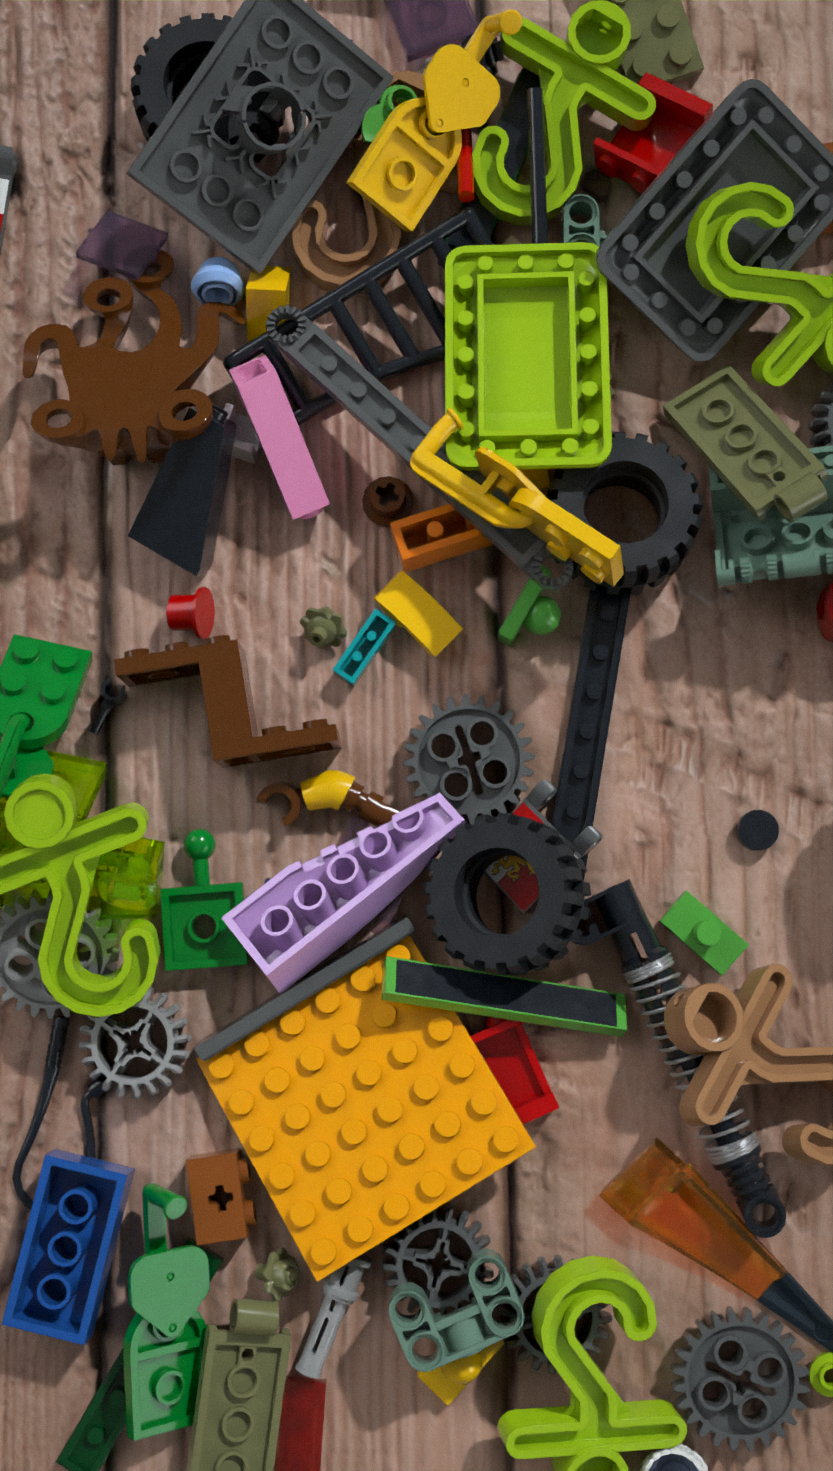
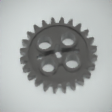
(504, 749)
(724, 1412)

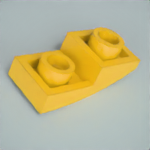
(418, 613)

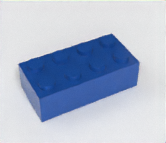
(68, 1246)

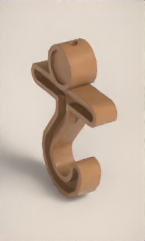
(331, 269)
(738, 1053)

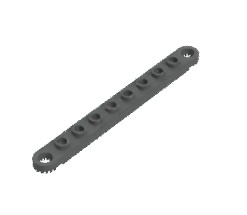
(398, 430)

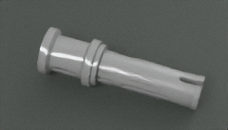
(340, 1290)

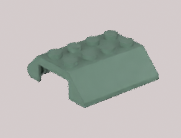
(774, 546)

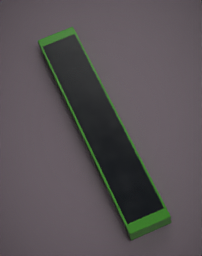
(503, 996)

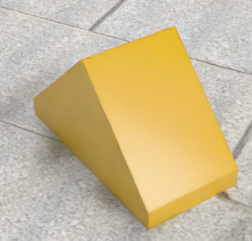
(265, 294)

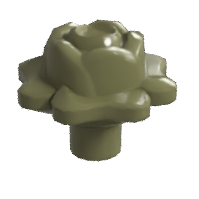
(323, 627)
(279, 1274)

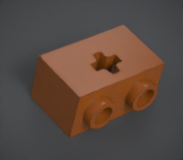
(211, 1218)

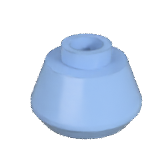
(218, 282)

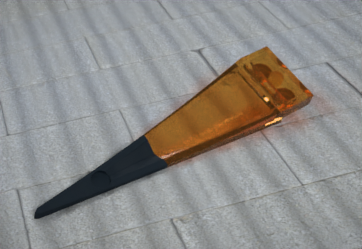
(688, 1215)

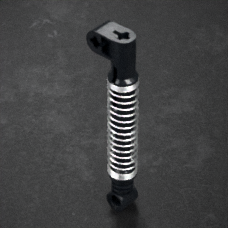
(735, 1153)

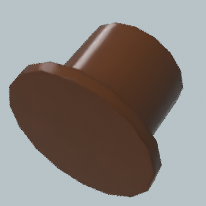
(387, 501)

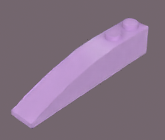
(327, 900)

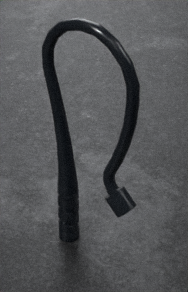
(51, 1072)

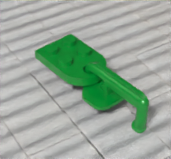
(37, 689)
(165, 1293)

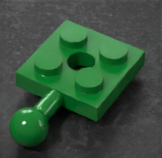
(185, 904)

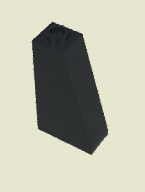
(188, 496)

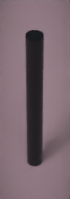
(537, 165)

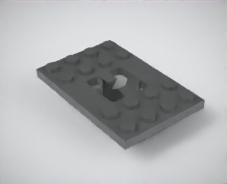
(217, 183)

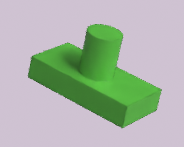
(703, 933)

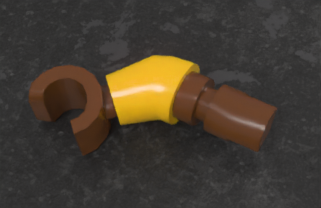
(331, 790)

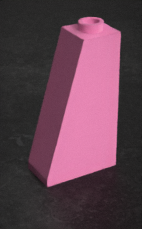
(280, 437)

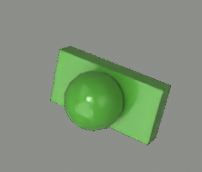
(537, 613)

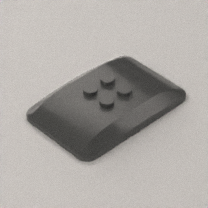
(741, 142)

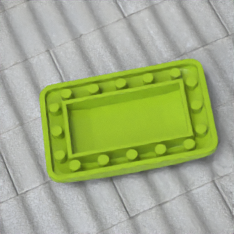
(528, 355)

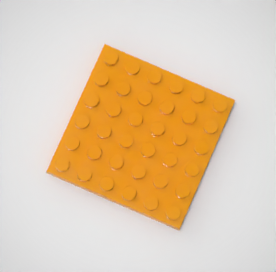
(364, 1113)

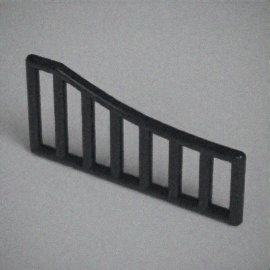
(368, 282)

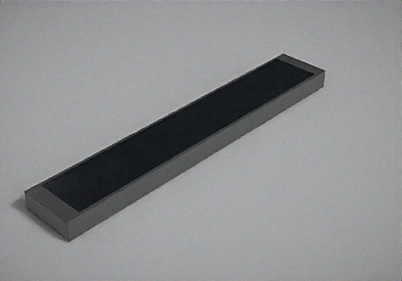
(304, 988)

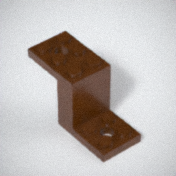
(227, 701)

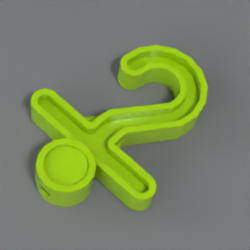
(571, 76)
(801, 294)
(67, 856)
(597, 1421)

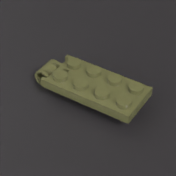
(659, 41)
(749, 446)
(239, 1395)

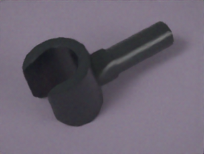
(107, 705)

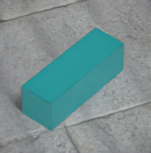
(364, 647)

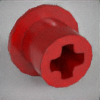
(192, 612)

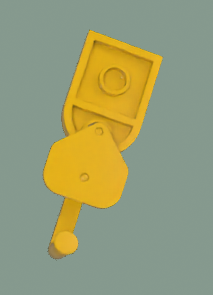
(405, 160)
(528, 508)

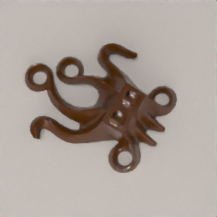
(122, 398)

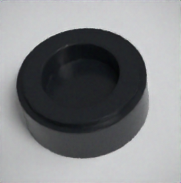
(757, 830)

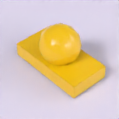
(453, 1377)

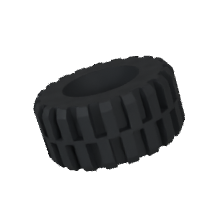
(171, 64)
(667, 487)
(456, 885)

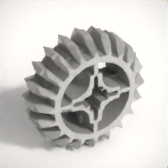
(152, 1051)

